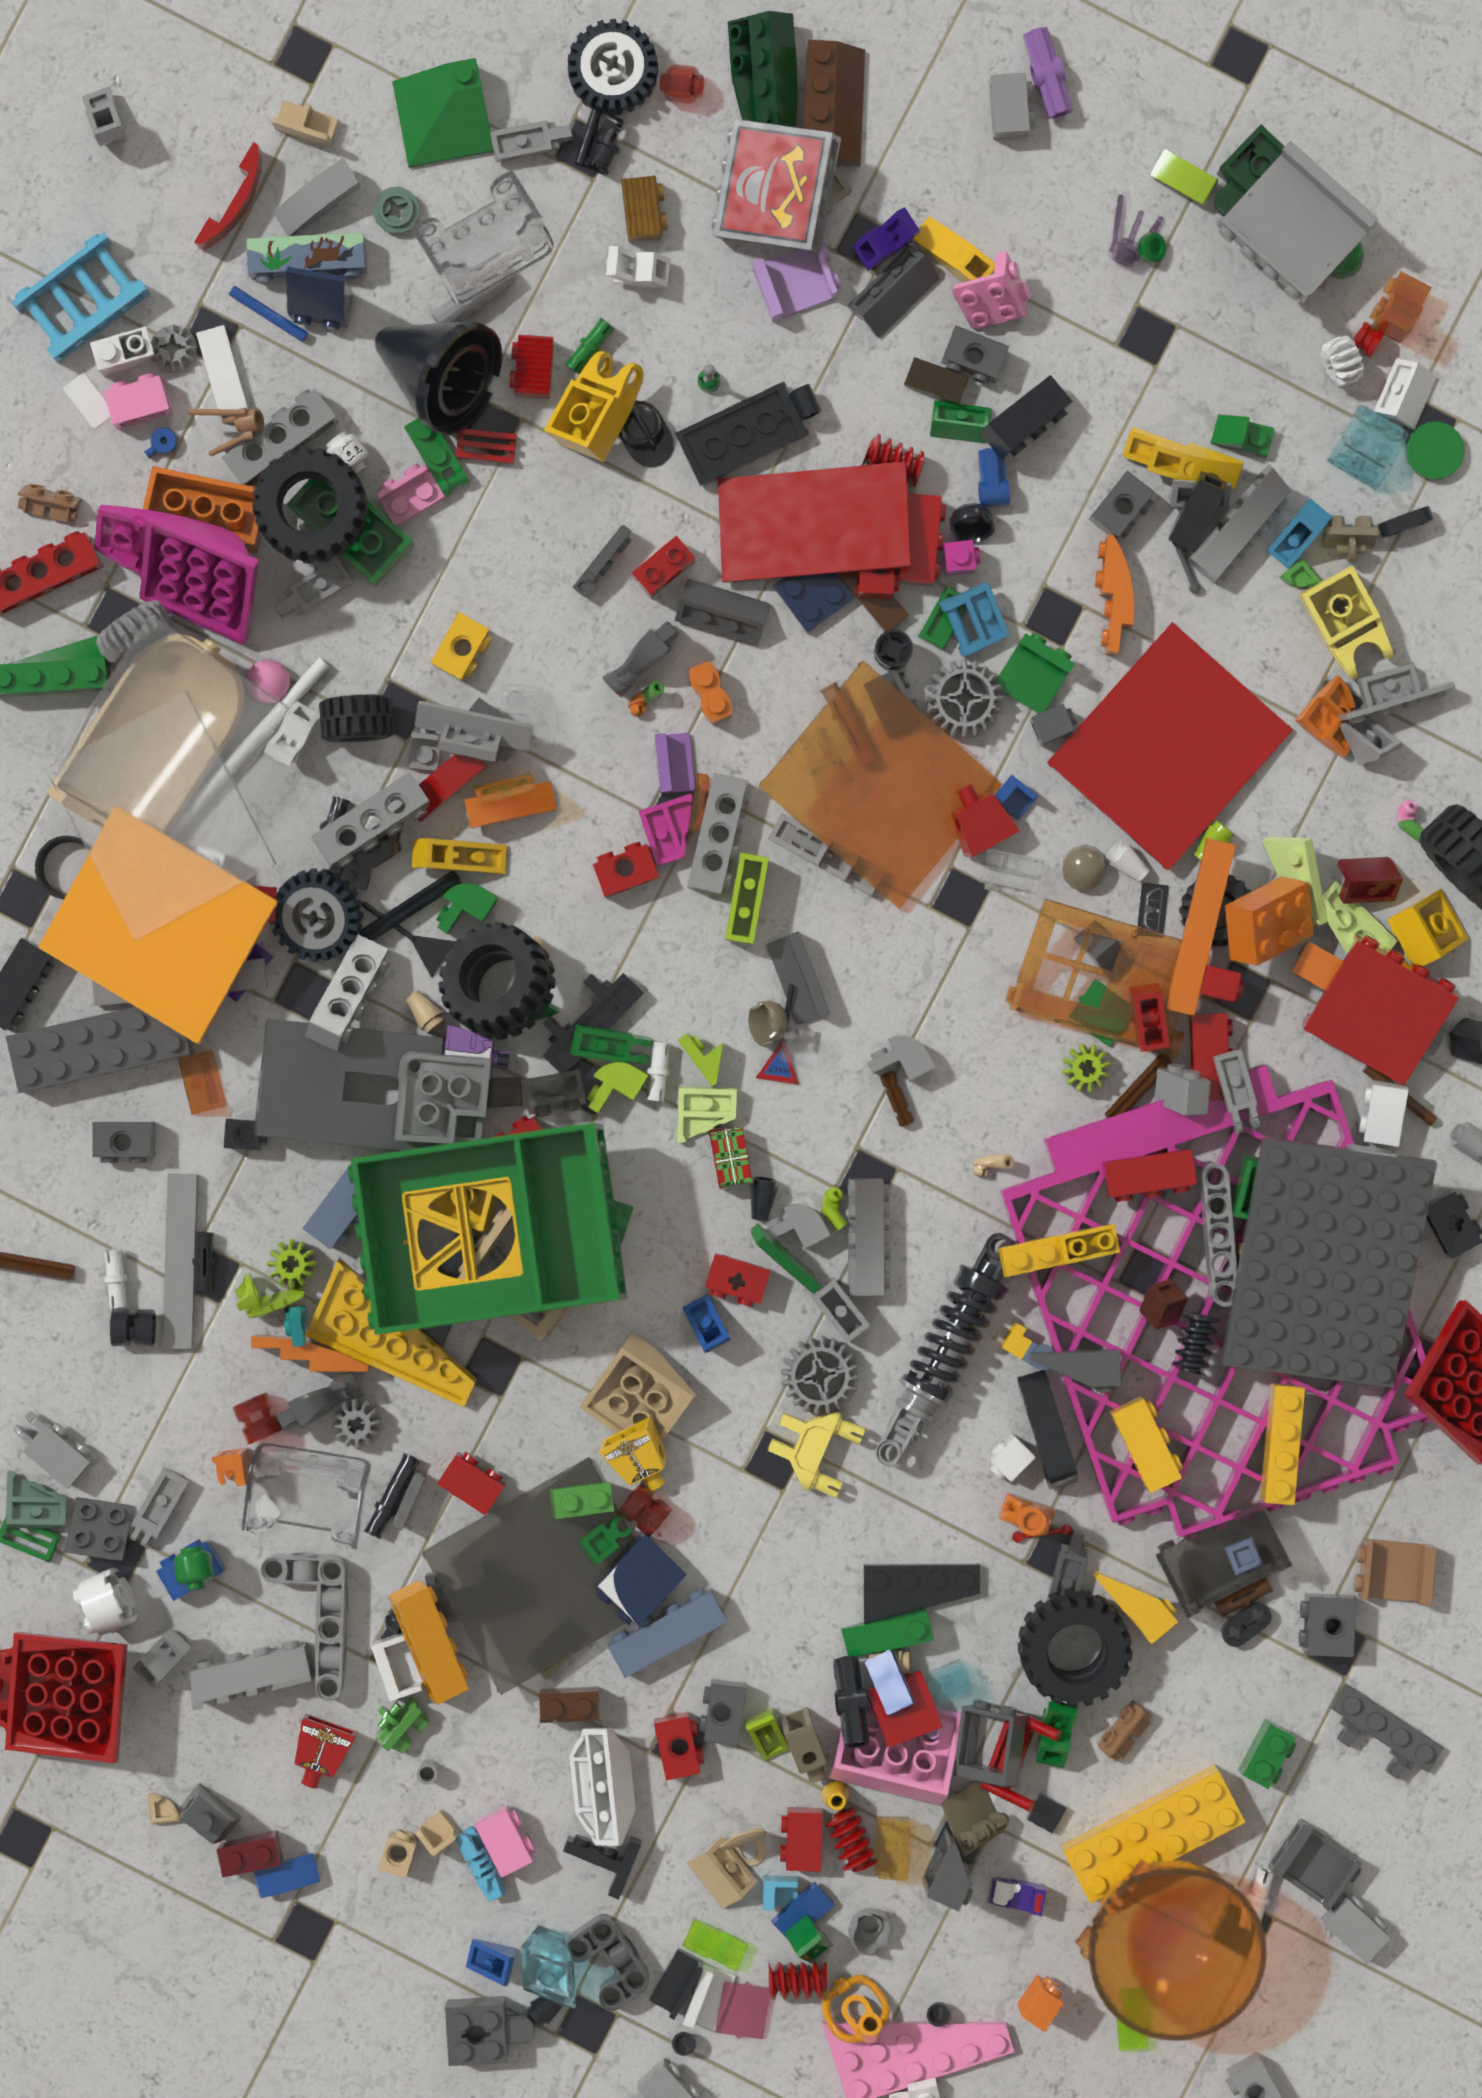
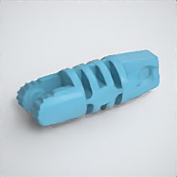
(480, 1863)

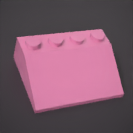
(910, 1769)

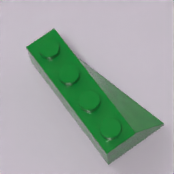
(57, 671)

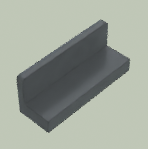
(894, 290)
(722, 612)
(795, 968)

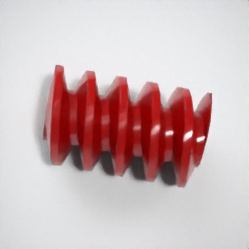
(884, 453)
(851, 1840)
(797, 1980)

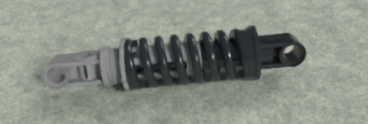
(945, 1350)

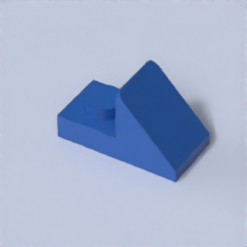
(706, 1323)

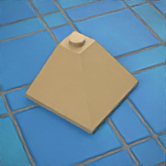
(636, 1387)

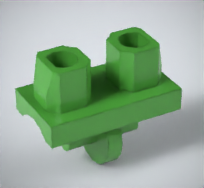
(397, 1721)

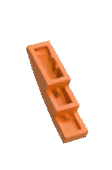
(320, 1357)

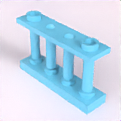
(84, 326)

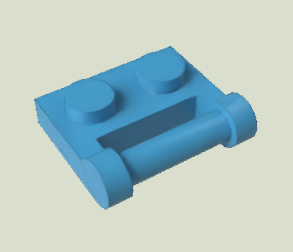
(983, 614)

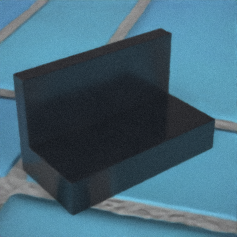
(676, 1982)

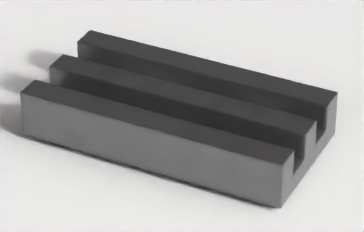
(409, 1500)

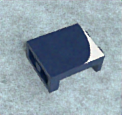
(639, 1581)

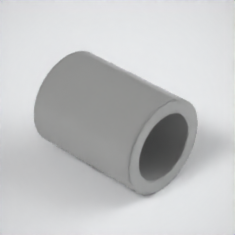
(424, 1779)

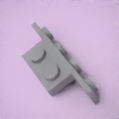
(1392, 688)
(472, 732)

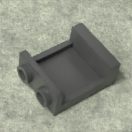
(1315, 1864)

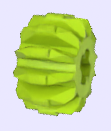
(1094, 1063)
(299, 1270)

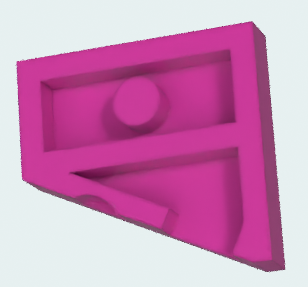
(667, 828)

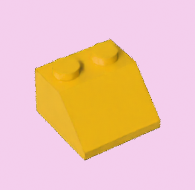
(1428, 929)

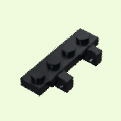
(609, 1005)

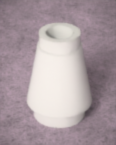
(1127, 861)

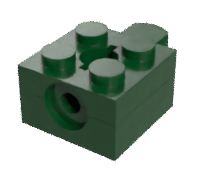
(1246, 167)

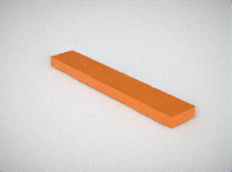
(1200, 927)

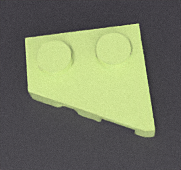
(703, 1109)

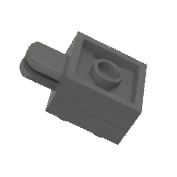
(481, 2030)

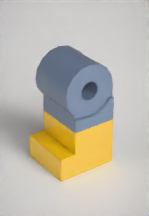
(1021, 1346)

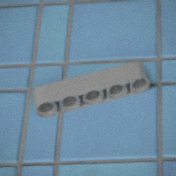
(1210, 1222)

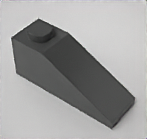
(1091, 1367)

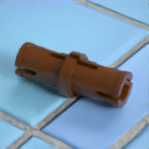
(1262, 1588)

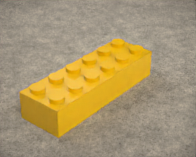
(1153, 1830)

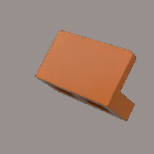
(1316, 965)

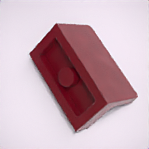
(1369, 880)

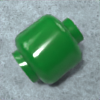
(193, 1567)

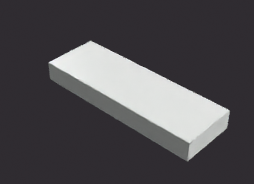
(221, 368)

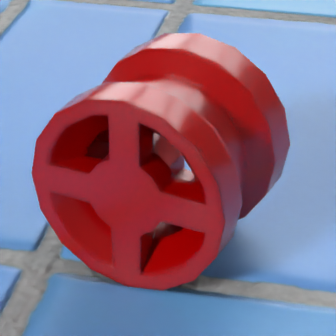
(1368, 338)

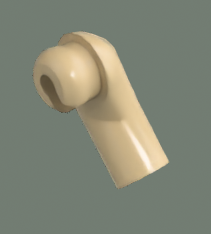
(997, 1161)

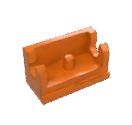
(232, 1463)

